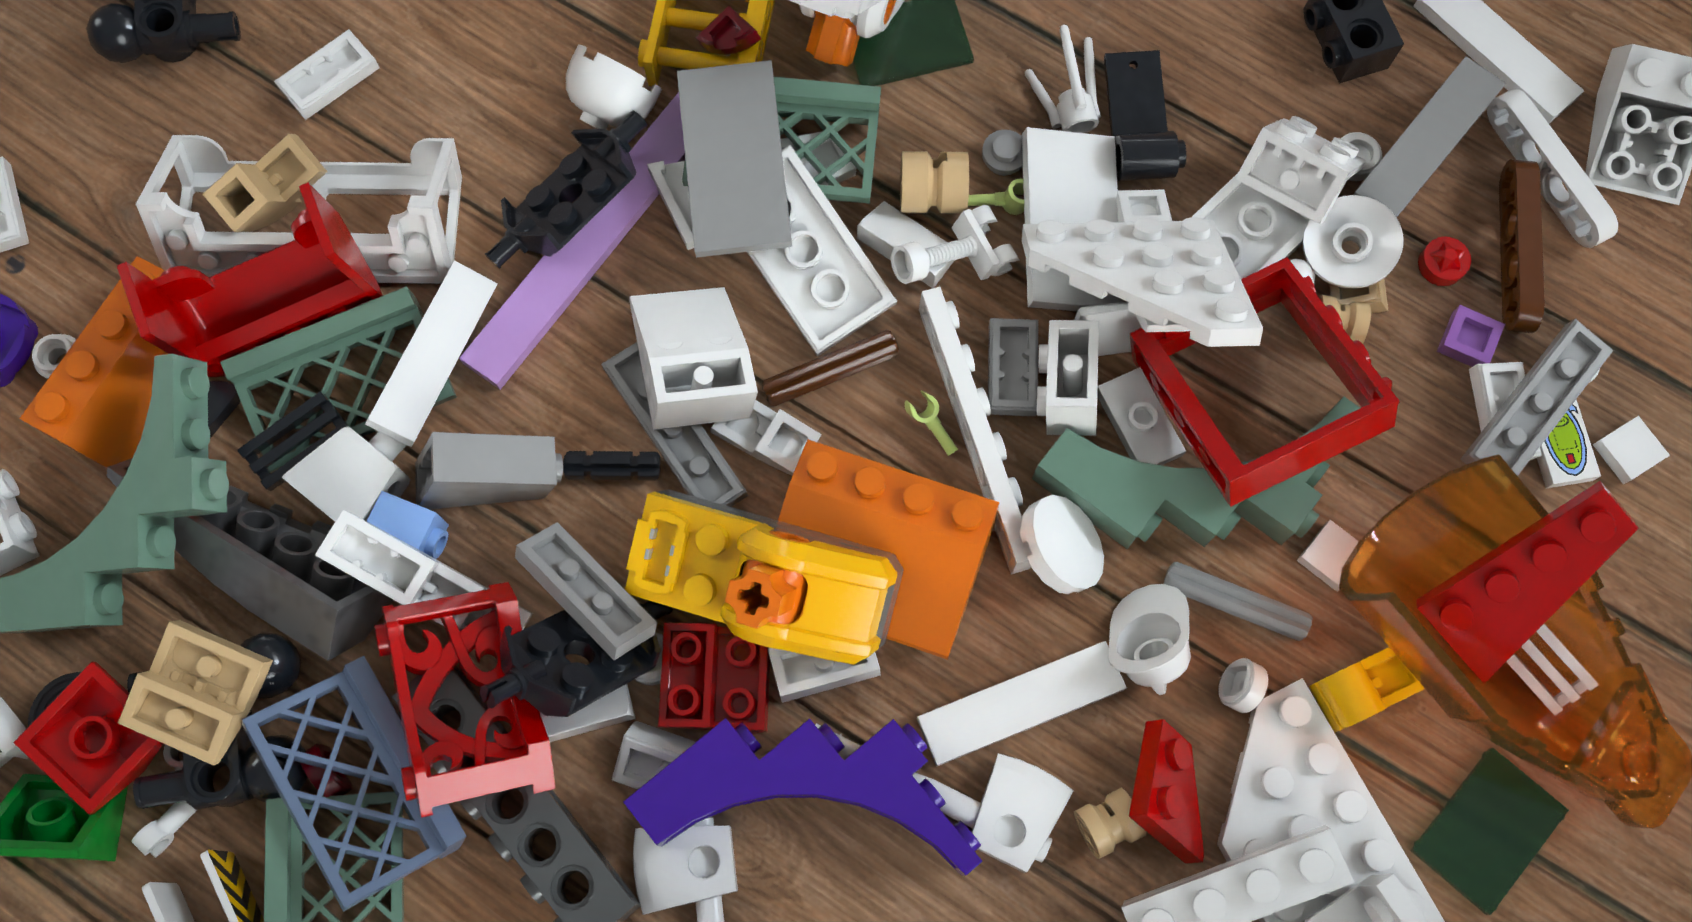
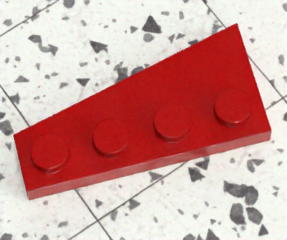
(1520, 584)

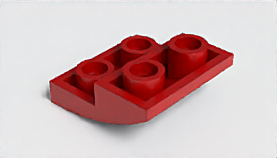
(711, 678)

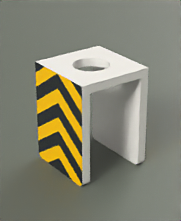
(228, 881)

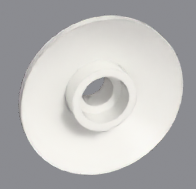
(1366, 224)

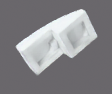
(768, 436)

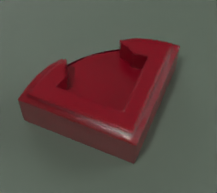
(728, 34)

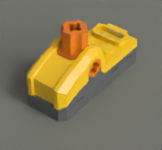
(764, 577)

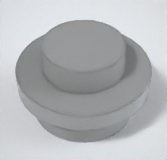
(1003, 152)

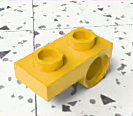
(1364, 689)

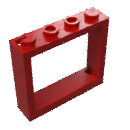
(1325, 330)

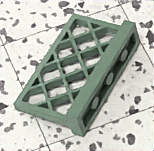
(832, 103)
(315, 345)
(287, 865)

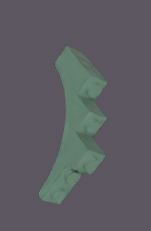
(1126, 493)
(136, 527)

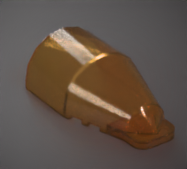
(1606, 743)

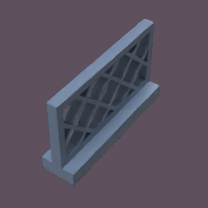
(384, 734)

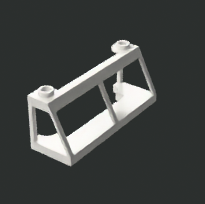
(410, 253)

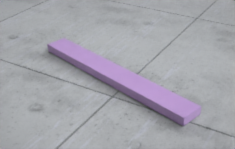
(560, 278)

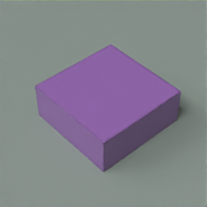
(1470, 337)

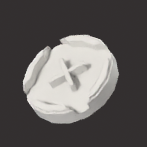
(1062, 544)

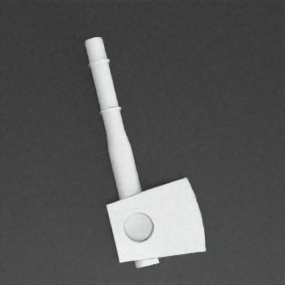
(1014, 811)
(686, 870)

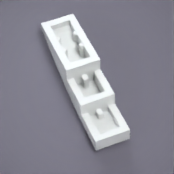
(396, 567)

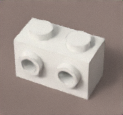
(1071, 377)

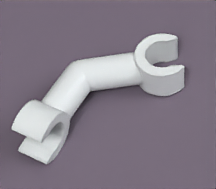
(160, 833)

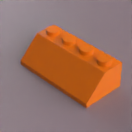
(101, 385)

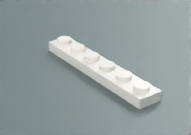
(971, 409)

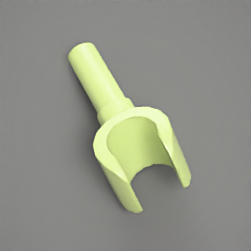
(1005, 199)
(932, 421)

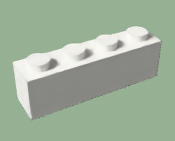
(1249, 884)

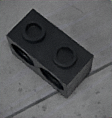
(1350, 23)

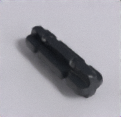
(611, 465)

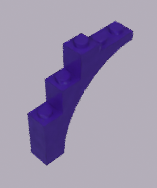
(878, 776)

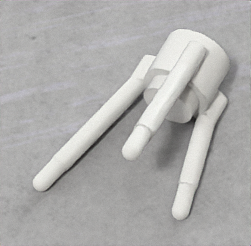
(1076, 107)

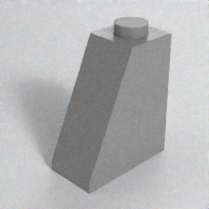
(485, 469)

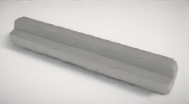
(1239, 601)

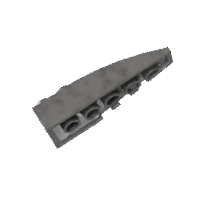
(273, 571)

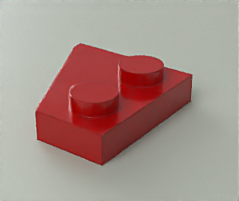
(1166, 792)

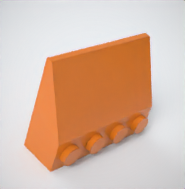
(927, 525)

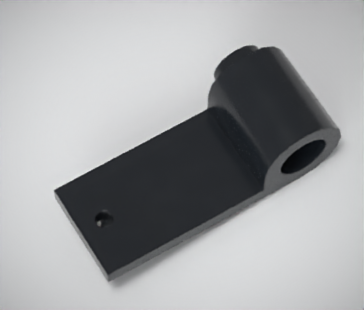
(1139, 118)

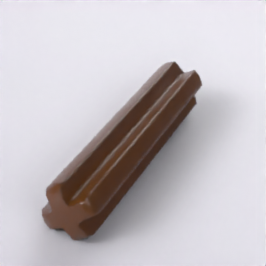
(830, 368)

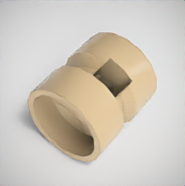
(934, 182)

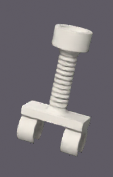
(912, 261)

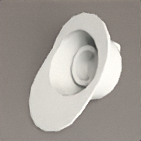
(1151, 636)

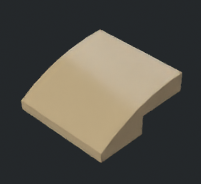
(195, 692)

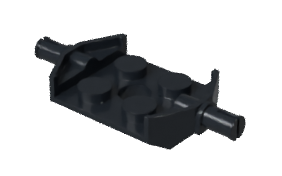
(591, 172)
(544, 677)

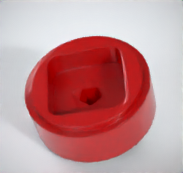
(1444, 261)

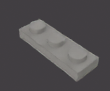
(586, 590)

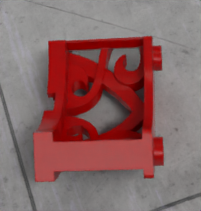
(517, 757)

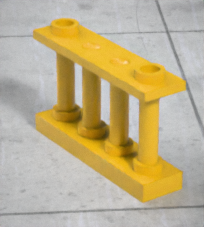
(655, 54)

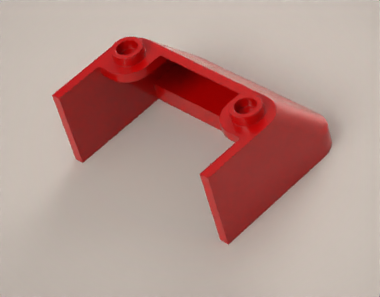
(256, 299)

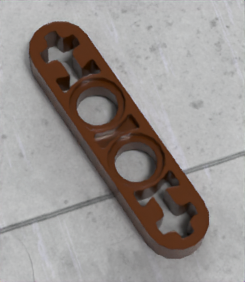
(1521, 246)

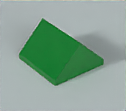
(48, 824)

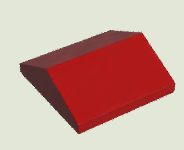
(84, 745)

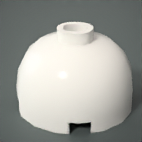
(607, 90)

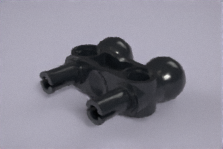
(157, 27)
(247, 772)

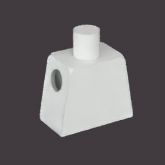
(349, 473)

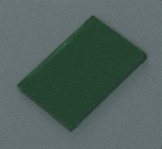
(917, 42)
(1489, 831)

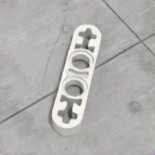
(1582, 206)

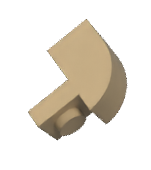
(264, 192)

